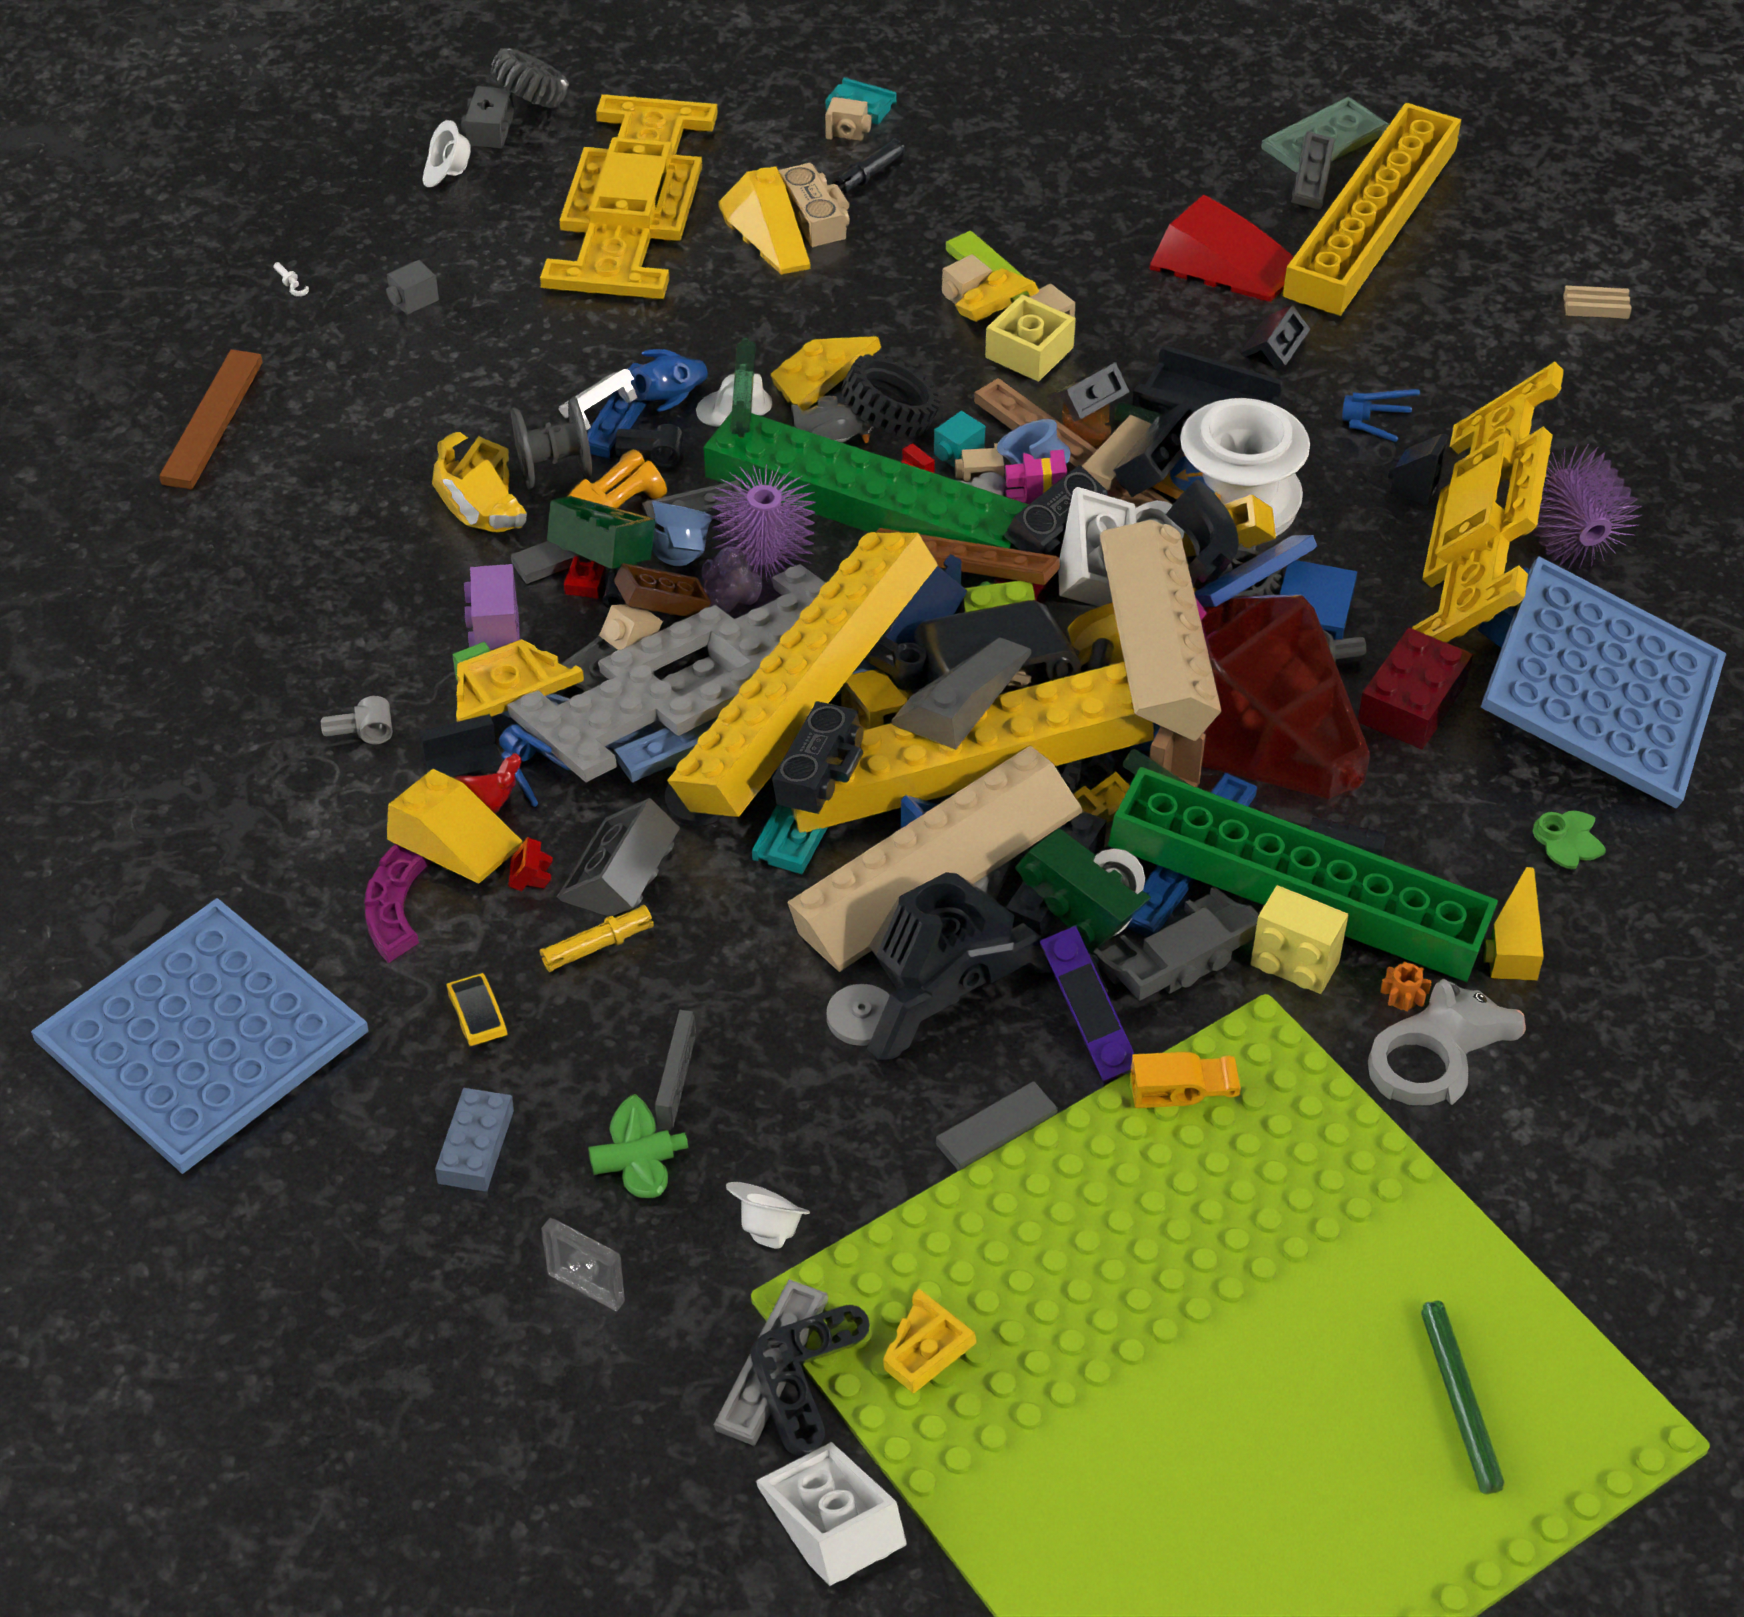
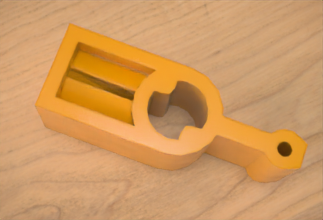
(1181, 1079)

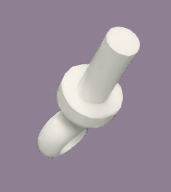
(290, 279)

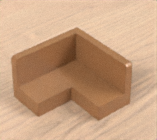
(1179, 754)

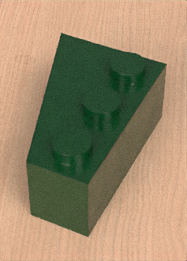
(600, 532)
(1079, 888)

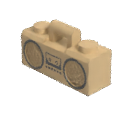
(817, 207)

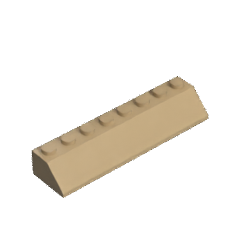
(1160, 627)
(961, 835)

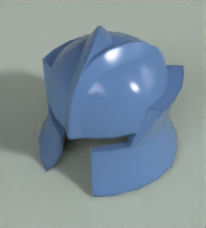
(1034, 439)
(683, 533)

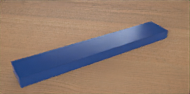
(1170, 887)

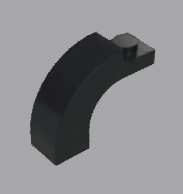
(1209, 529)

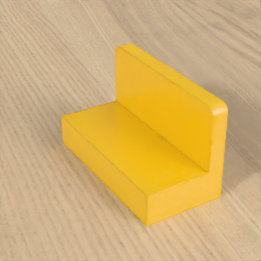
(872, 697)

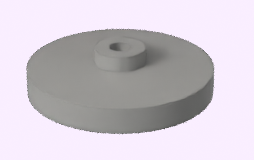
(856, 1012)

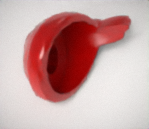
(497, 787)

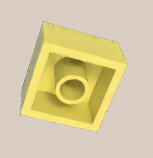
(1030, 337)
(1299, 939)

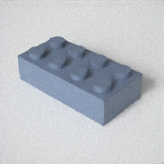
(474, 1139)

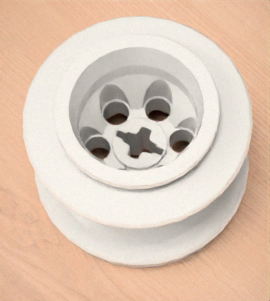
(1249, 450)

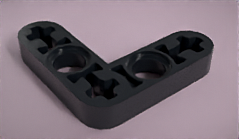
(792, 1356)

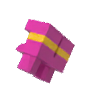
(1034, 476)

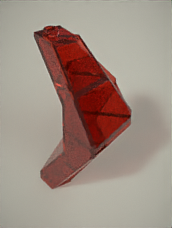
(1280, 698)

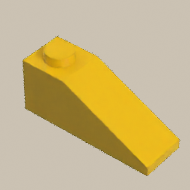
(1253, 523)
(1516, 937)

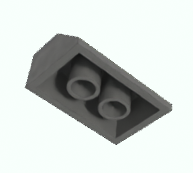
(621, 860)

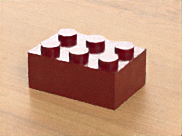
(1415, 688)

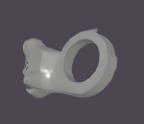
(1451, 1027)

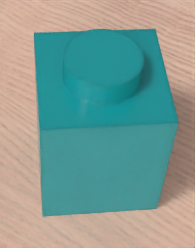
(958, 434)

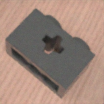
(488, 117)

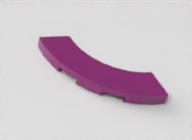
(386, 901)

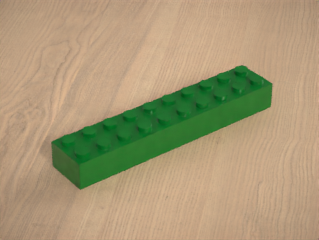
(858, 484)
(1255, 852)

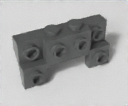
(1182, 950)

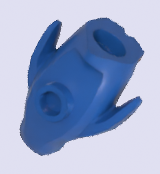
(667, 377)

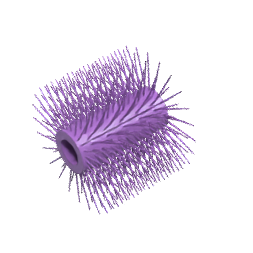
(1580, 508)
(763, 523)

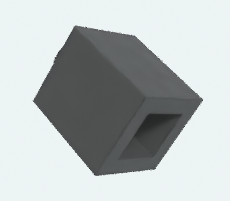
(412, 287)

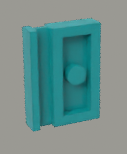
(877, 98)
(783, 844)

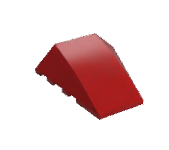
(1224, 250)

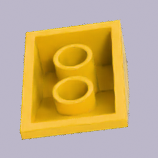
(450, 827)

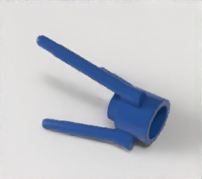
(1359, 407)
(519, 741)

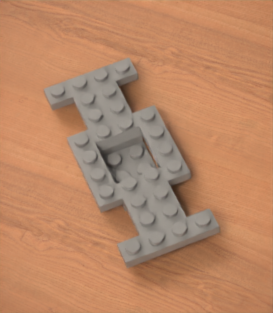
(681, 700)

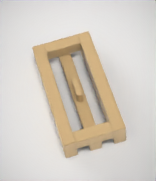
(1597, 302)

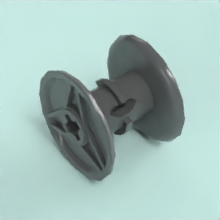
(552, 442)

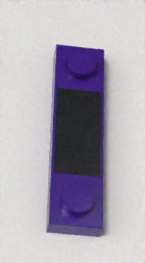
(1089, 1004)

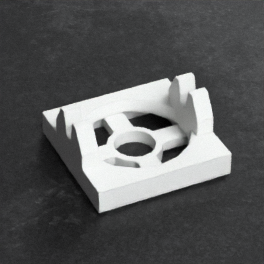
(616, 381)

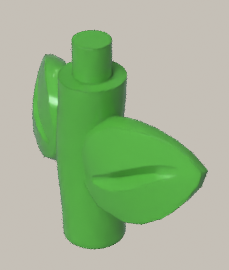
(637, 1149)

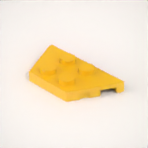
(820, 367)
(506, 675)

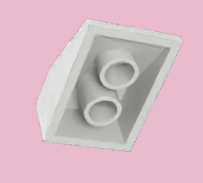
(1081, 556)
(834, 1512)

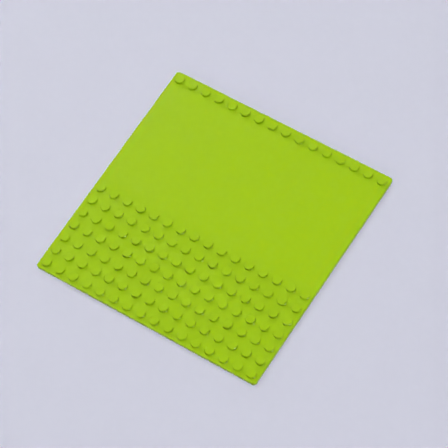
(1221, 1366)

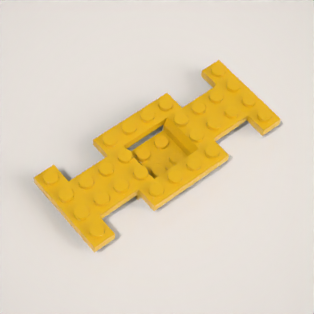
(617, 194)
(1469, 527)

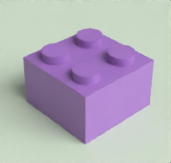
(492, 607)

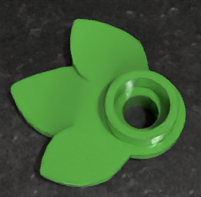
(1568, 837)

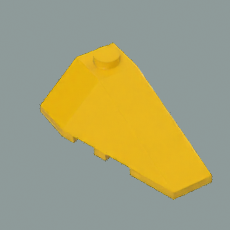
(764, 215)

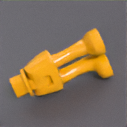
(638, 477)

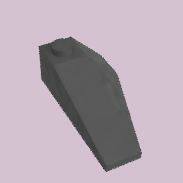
(959, 698)

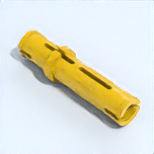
(610, 932)

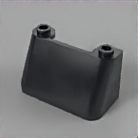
(1027, 623)

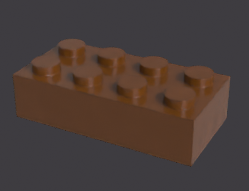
(661, 591)

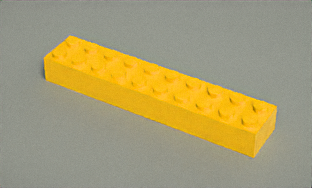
(1371, 209)
(804, 667)
(1057, 718)

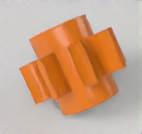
(1405, 986)

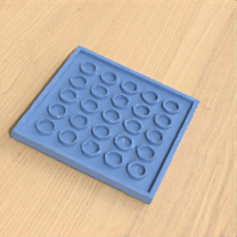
(1605, 682)
(199, 1034)

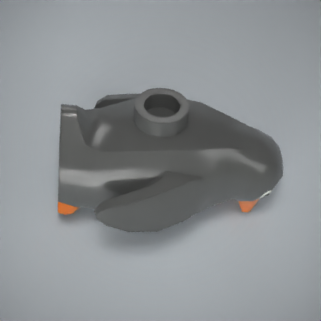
(831, 420)

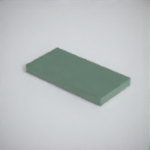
(1344, 121)

